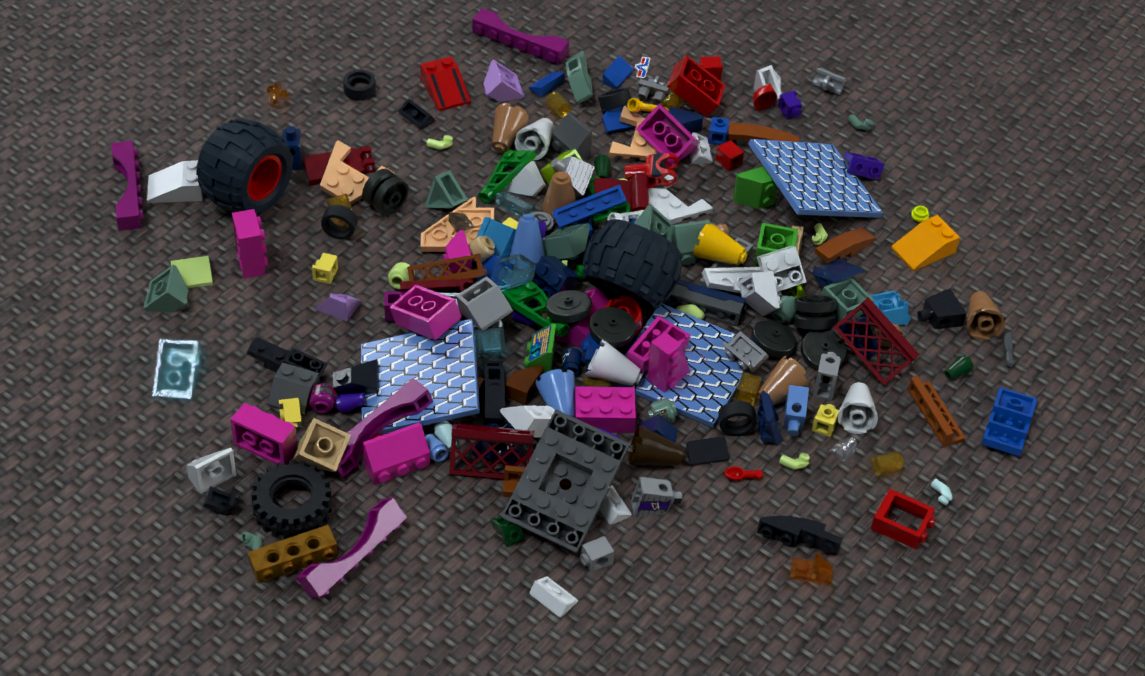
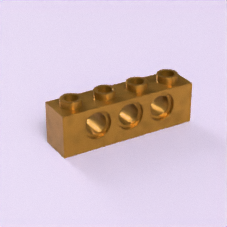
(282, 554)

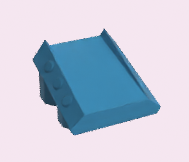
(499, 234)
(893, 307)

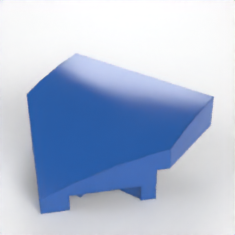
(612, 123)

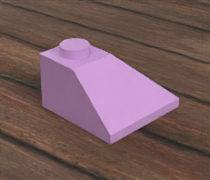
(502, 83)

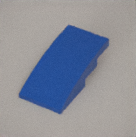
(1009, 421)

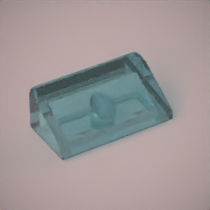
(513, 203)

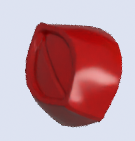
(764, 97)

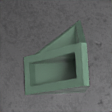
(445, 192)

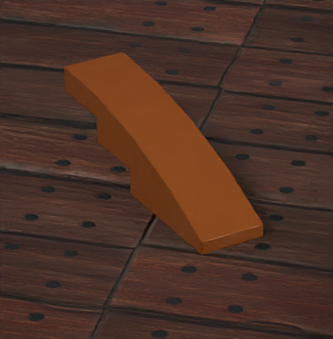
(749, 131)
(844, 244)

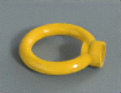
(636, 105)

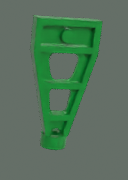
(510, 158)
(527, 292)

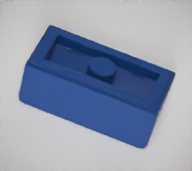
(617, 73)
(548, 83)

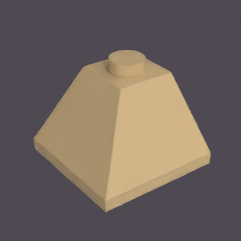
(322, 446)

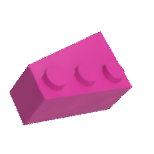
(640, 351)
(666, 362)

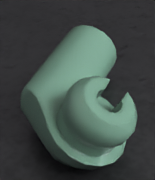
(866, 125)
(251, 540)

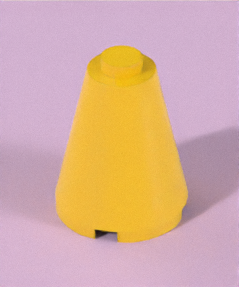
(718, 246)

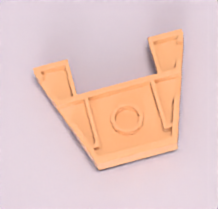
(639, 146)
(342, 178)

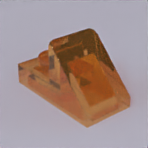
(812, 571)

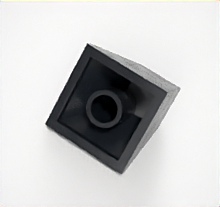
(357, 379)

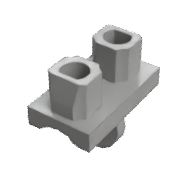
(829, 81)
(653, 88)

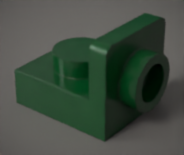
(510, 532)

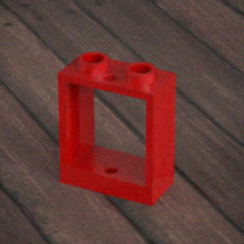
(897, 531)

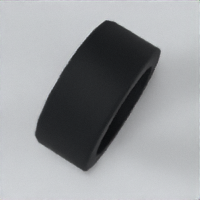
(359, 76)
(614, 98)
(342, 213)
(741, 427)

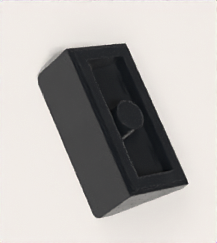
(416, 114)
(707, 451)

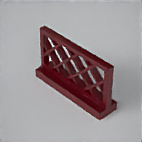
(890, 334)
(488, 435)

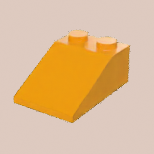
(926, 243)

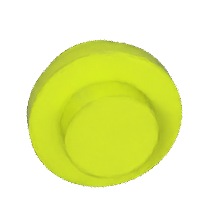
(920, 213)

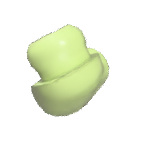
(440, 145)
(692, 310)
(797, 463)

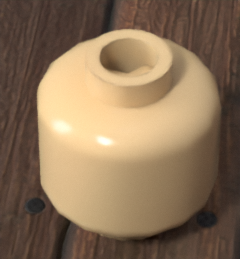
(482, 245)

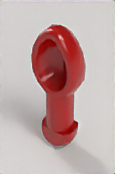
(736, 474)

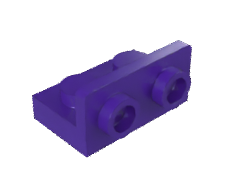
(864, 165)

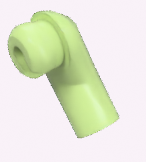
(821, 234)

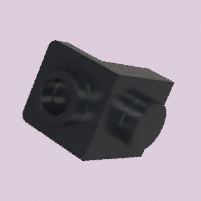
(220, 501)

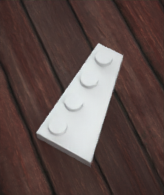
(728, 278)

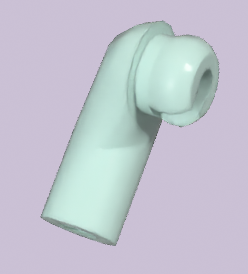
(944, 490)

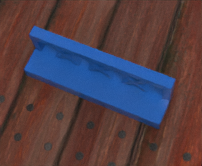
(588, 206)

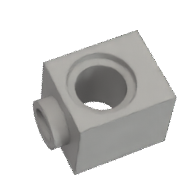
(597, 554)

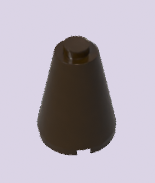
(654, 449)

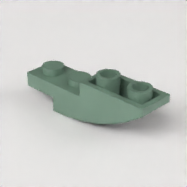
(579, 78)

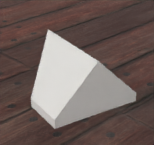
(768, 76)
(527, 181)

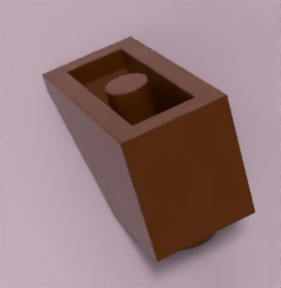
(522, 384)

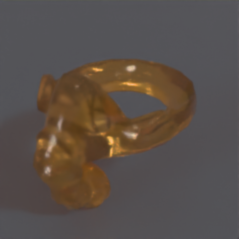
(275, 91)

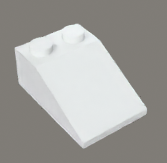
(175, 184)

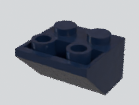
(554, 276)

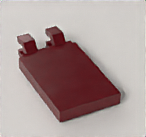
(358, 159)
(439, 286)

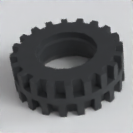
(295, 520)

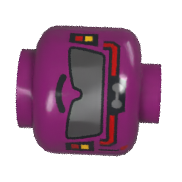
(322, 398)

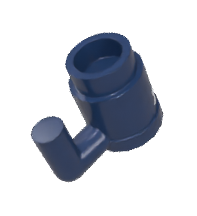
(572, 360)

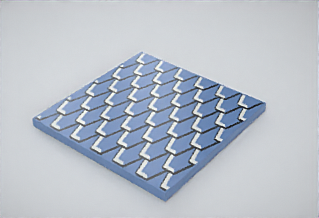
(815, 179)
(441, 365)
(709, 382)

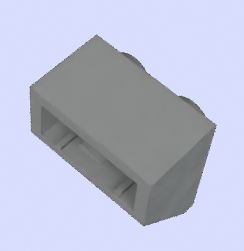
(483, 303)

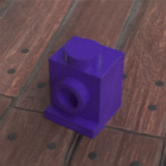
(790, 105)

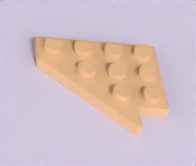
(440, 234)

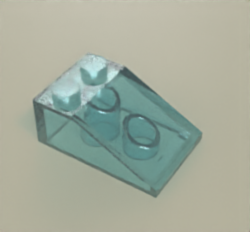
(177, 368)

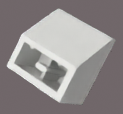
(785, 265)
(760, 292)

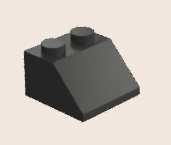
(572, 135)
(292, 383)

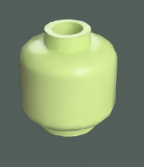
(398, 274)

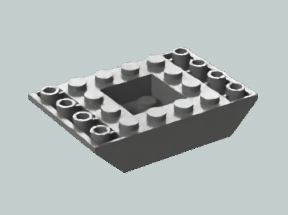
(569, 453)

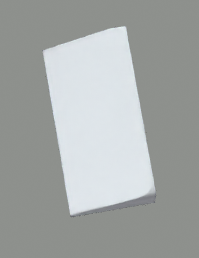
(702, 152)
(614, 508)
(553, 596)

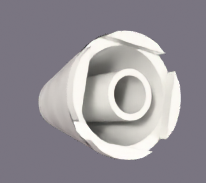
(535, 137)
(613, 366)
(858, 410)

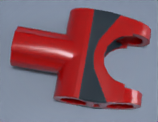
(656, 169)

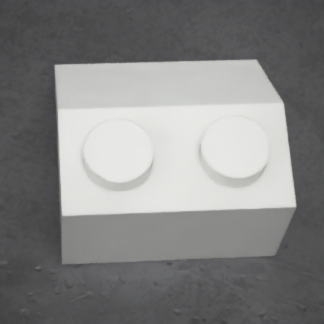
(529, 417)

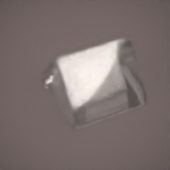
(844, 448)

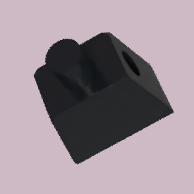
(943, 310)

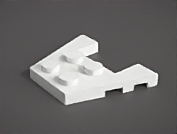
(676, 209)

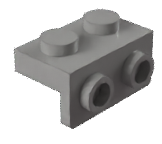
(745, 351)

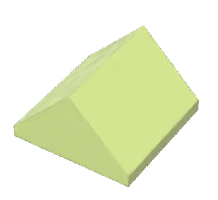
(195, 271)

